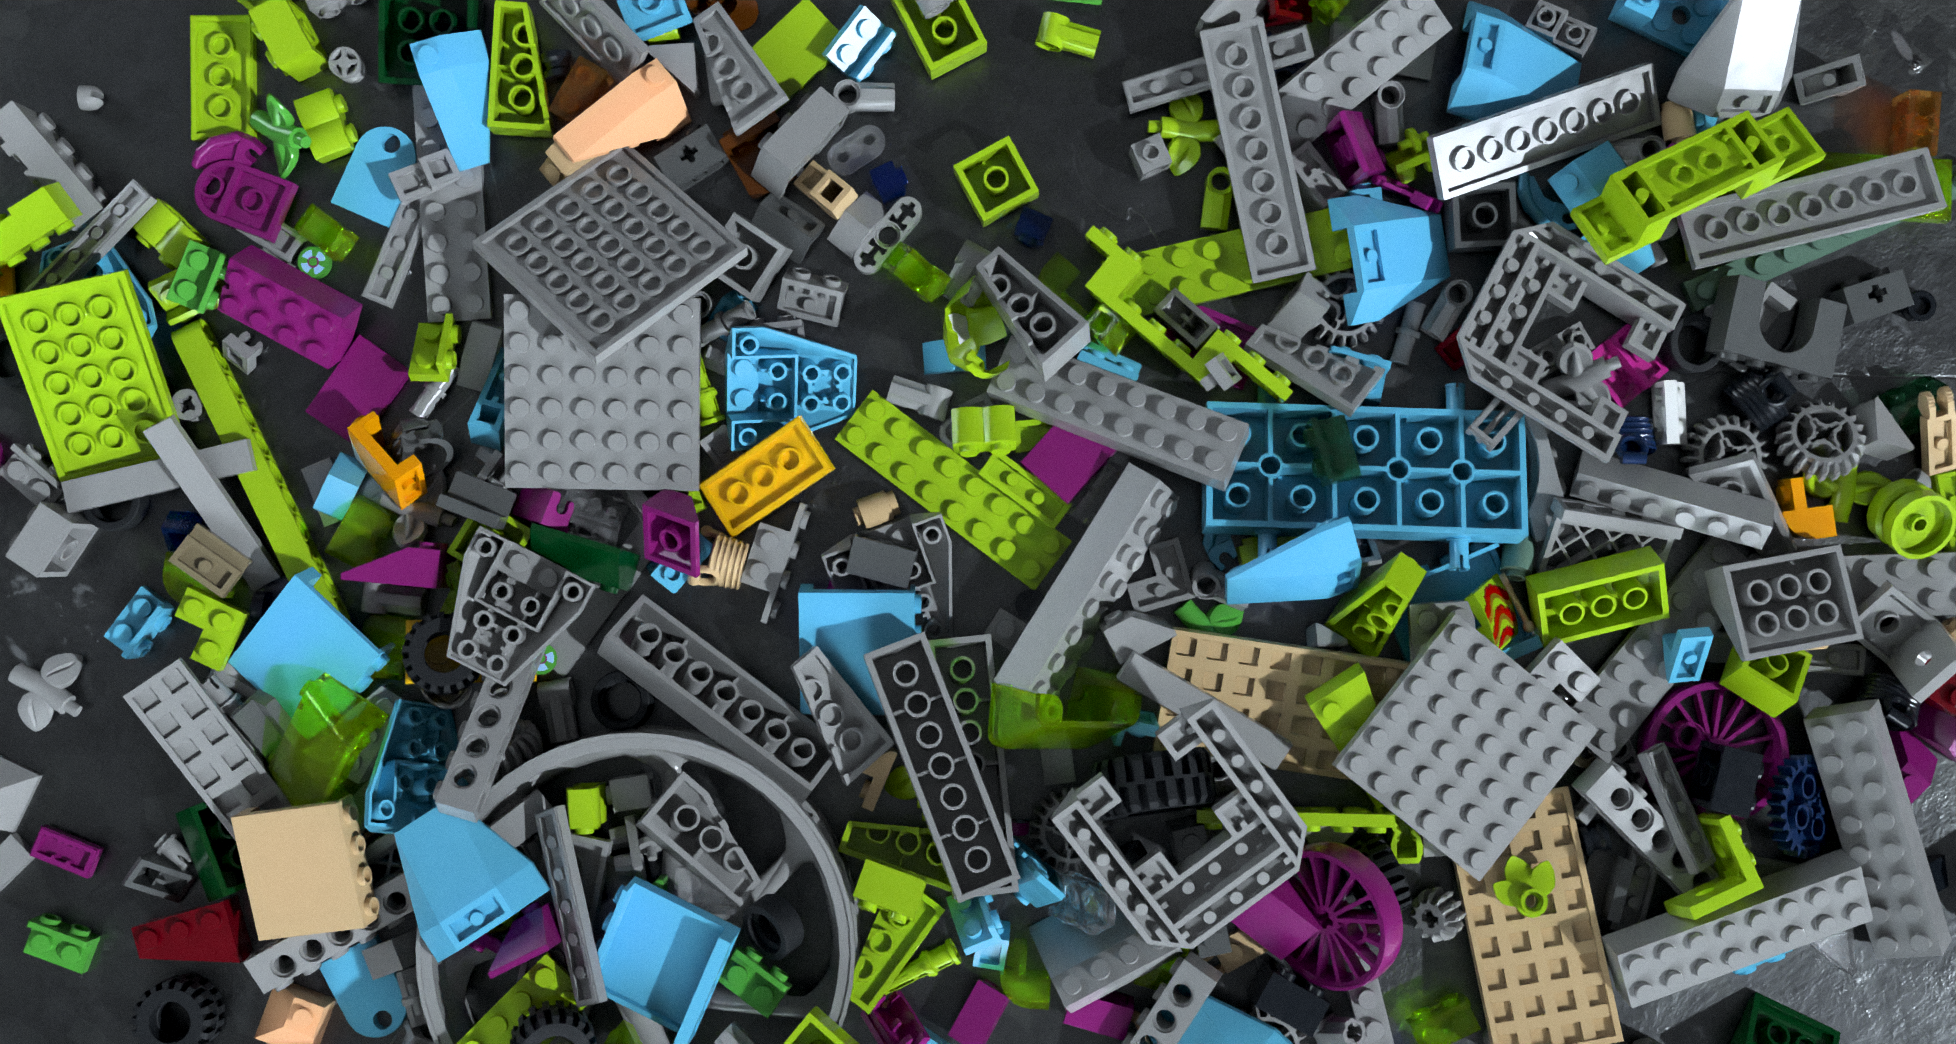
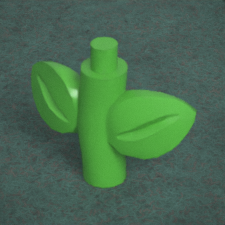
(280, 128)
(1218, 619)

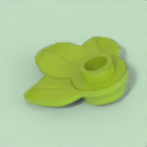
(1524, 881)

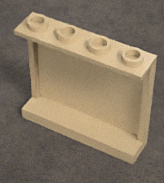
(305, 869)

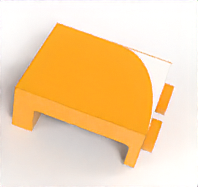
(401, 482)

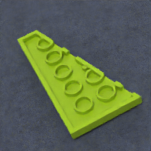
(1323, 816)

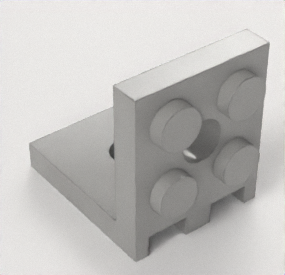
(1908, 640)

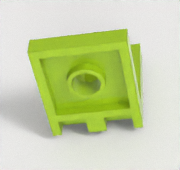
(1733, 863)

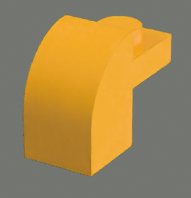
(1801, 520)

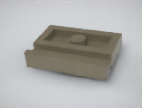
(210, 560)

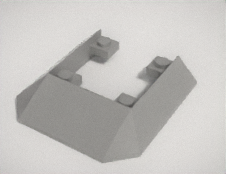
(1561, 268)
(1222, 878)

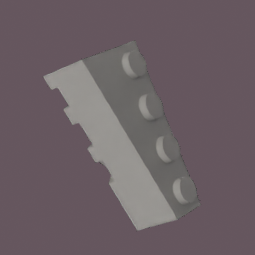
(49, 159)
(1035, 315)

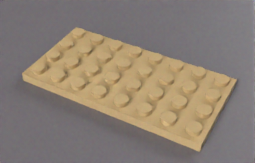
(1270, 685)
(1548, 972)

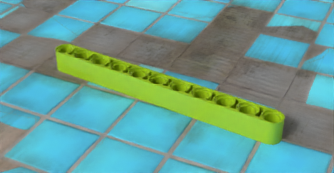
(265, 485)

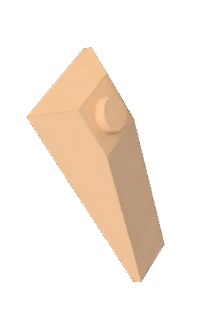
(633, 112)

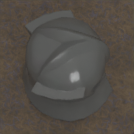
(423, 440)

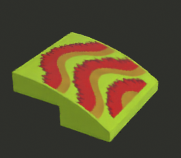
(1494, 611)

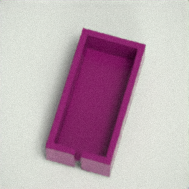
(289, 306)

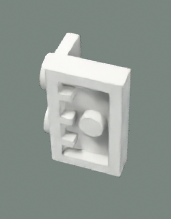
(1669, 413)

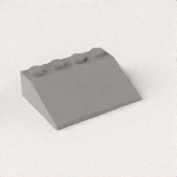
(1785, 602)
(1095, 965)

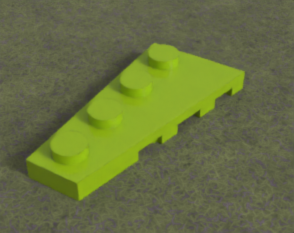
(888, 951)

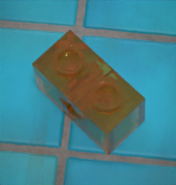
(580, 90)
(1915, 121)

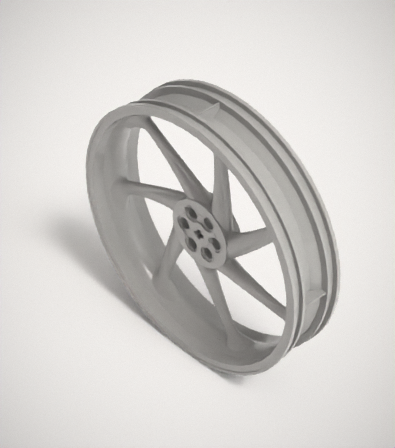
(665, 750)

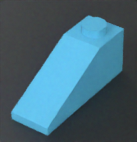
(487, 419)

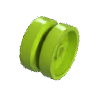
(1911, 518)

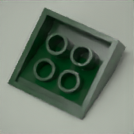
(416, 20)
(1774, 1023)

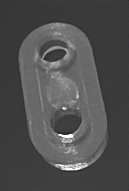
(858, 151)

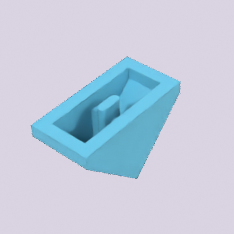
(340, 486)

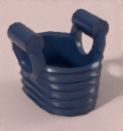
(1636, 440)

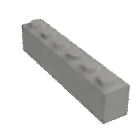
(1674, 500)

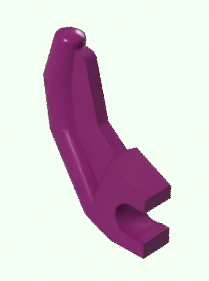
(227, 146)
(1414, 195)

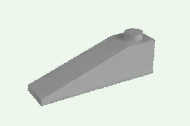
(697, 836)

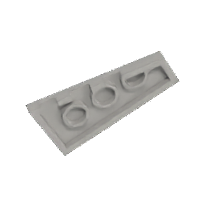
(741, 76)
(843, 720)

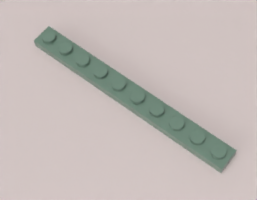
(1703, 289)

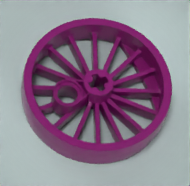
(1773, 753)
(1340, 922)

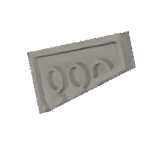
(1327, 376)
(1746, 476)

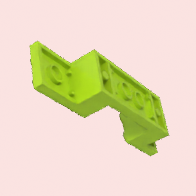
(1726, 157)
(1120, 274)

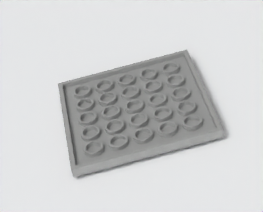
(610, 251)
(606, 423)
(1465, 746)

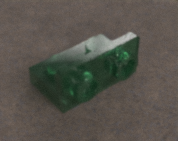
(1903, 402)
(1332, 450)

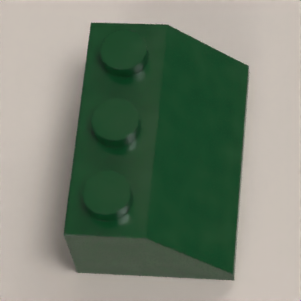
(586, 558)
(212, 851)

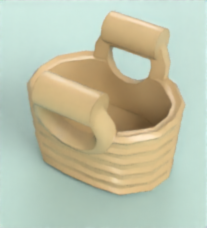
(725, 561)

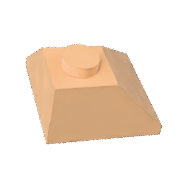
(295, 1016)

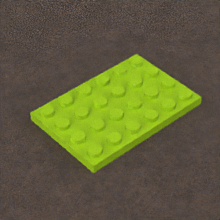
(88, 371)

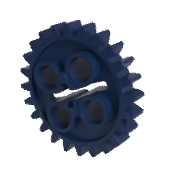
(1799, 807)

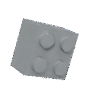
(764, 260)
(51, 540)

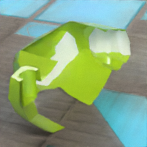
(969, 326)

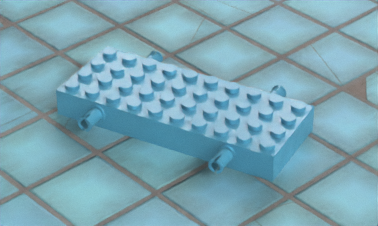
(1415, 484)

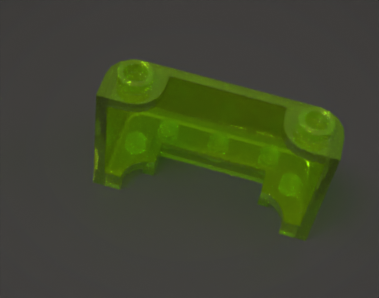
(1036, 721)
(323, 742)

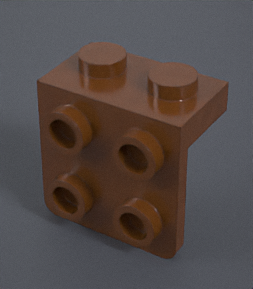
(744, 152)

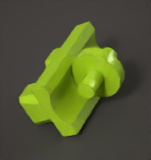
(1409, 154)

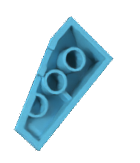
(457, 84)
(1585, 180)
(1038, 881)

